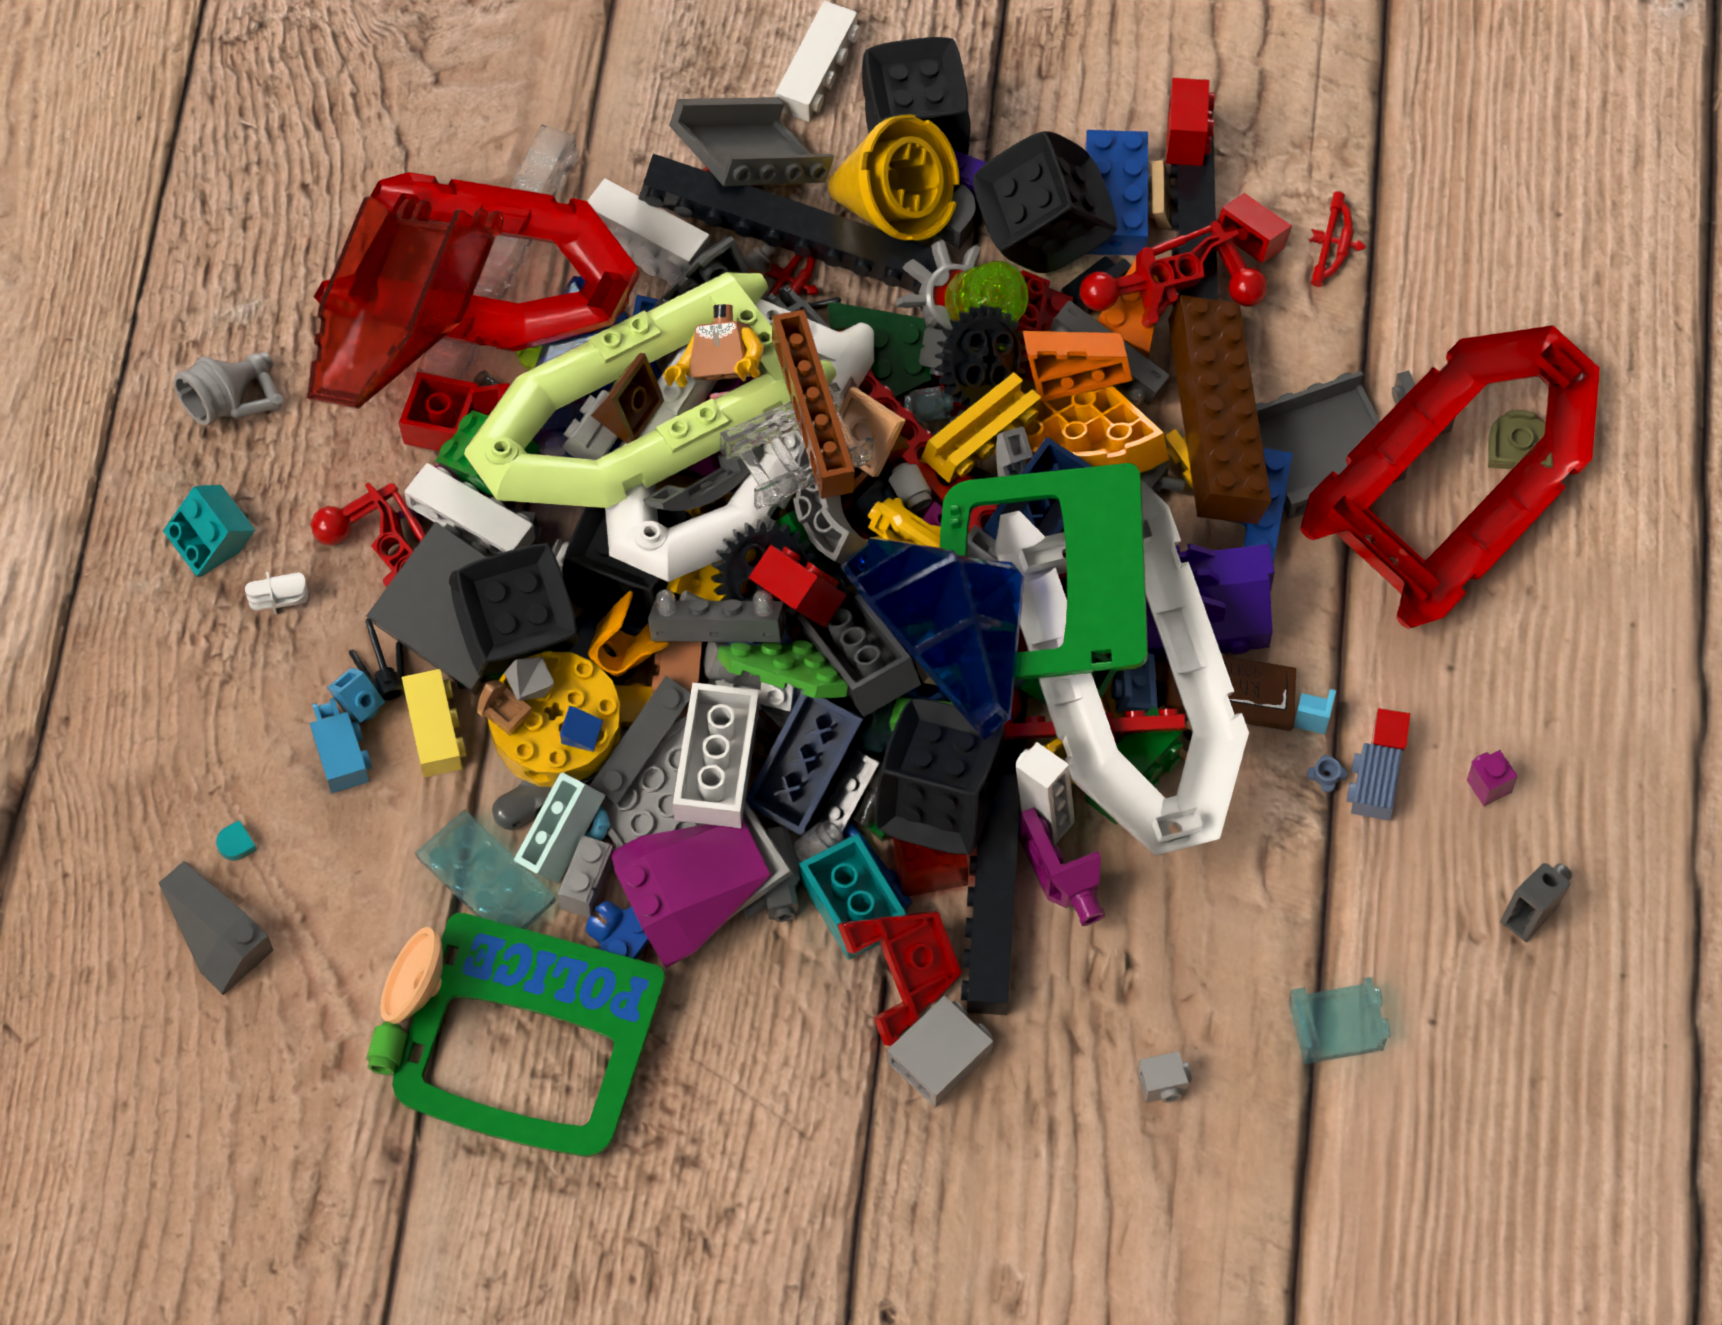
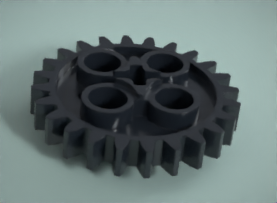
(982, 355)
(735, 568)

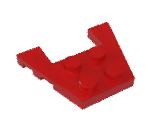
(917, 958)

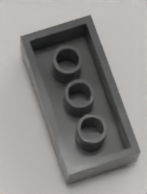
(863, 655)

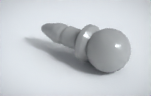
(759, 258)

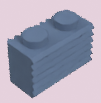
(1376, 781)

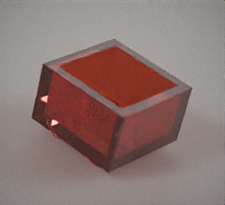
(926, 869)

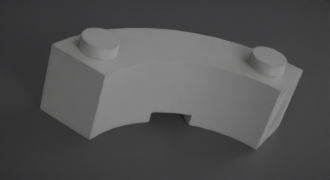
(825, 520)

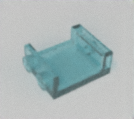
(1339, 1022)

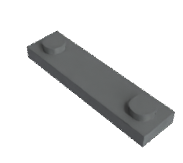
(641, 740)

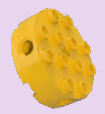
(535, 746)

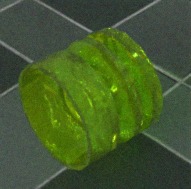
(990, 285)

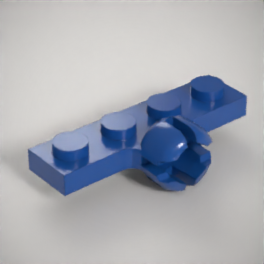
(1267, 530)
(620, 934)

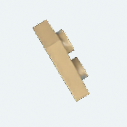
(1159, 185)

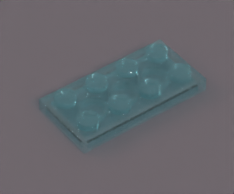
(484, 873)

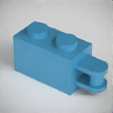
(339, 748)

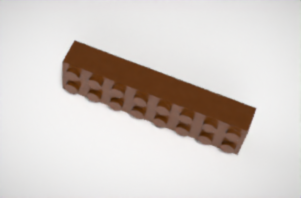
(1219, 410)

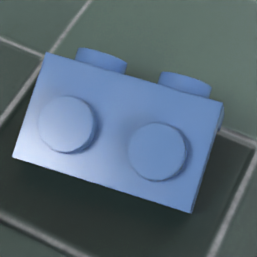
(1135, 688)

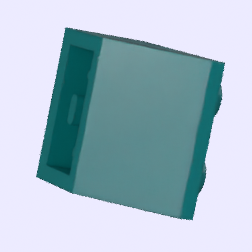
(208, 528)

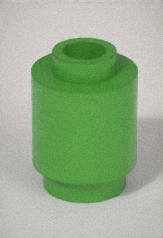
(386, 1048)

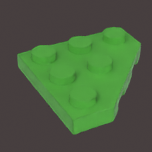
(785, 664)

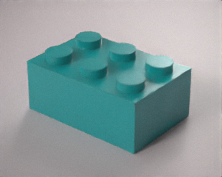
(848, 887)

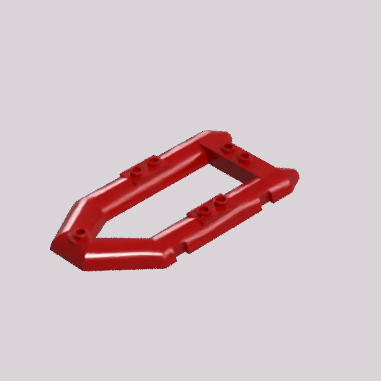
(538, 217)
(1434, 585)

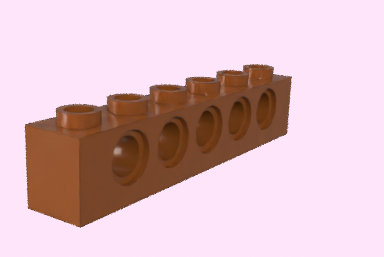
(812, 404)

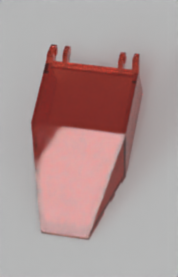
(395, 295)

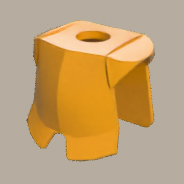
(628, 649)

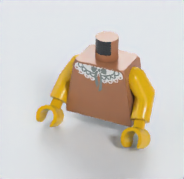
(718, 351)

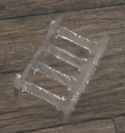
(768, 429)

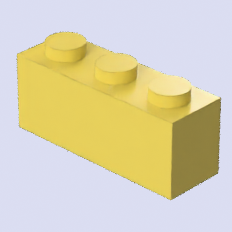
(433, 722)

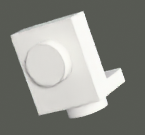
(779, 697)

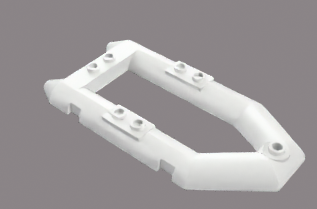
(691, 545)
(1196, 668)

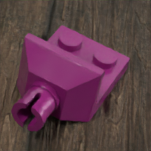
(1065, 884)

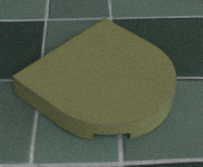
(1513, 438)

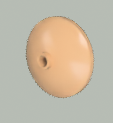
(413, 977)

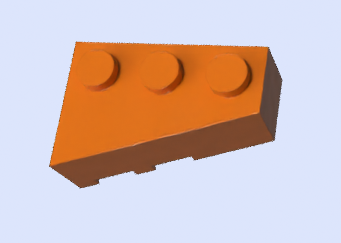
(1126, 319)
(1075, 362)

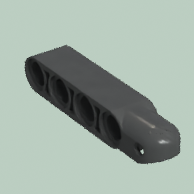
(525, 802)

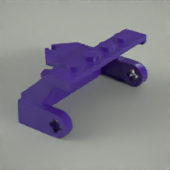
(1235, 595)

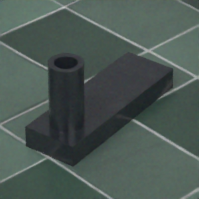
(847, 790)

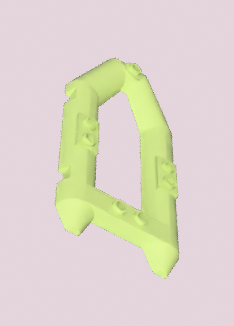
(601, 360)

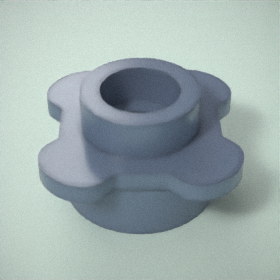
(1328, 764)

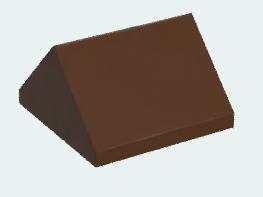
(631, 401)

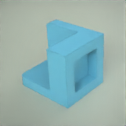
(1314, 712)

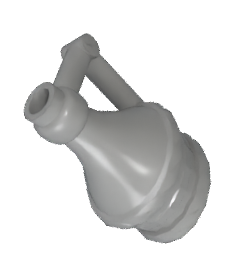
(217, 387)

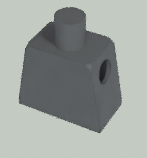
(1542, 891)

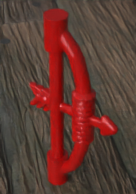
(1344, 243)
(797, 284)

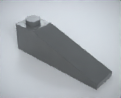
(709, 264)
(215, 929)

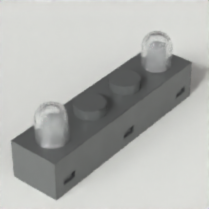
(1146, 376)
(717, 620)

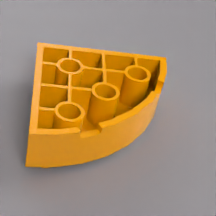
(1099, 429)

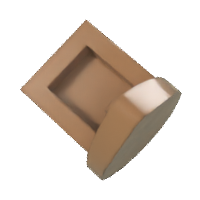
(502, 707)

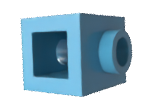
(356, 695)

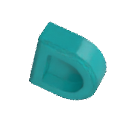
(234, 842)

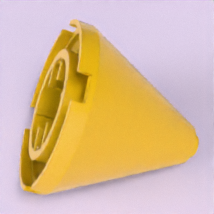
(900, 178)

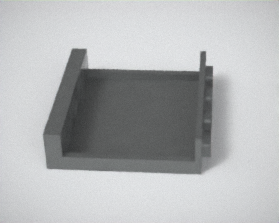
(746, 142)
(1320, 432)
(420, 606)

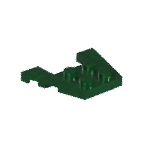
(896, 345)

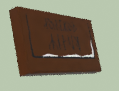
(1260, 693)

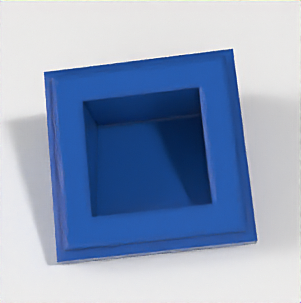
(580, 729)

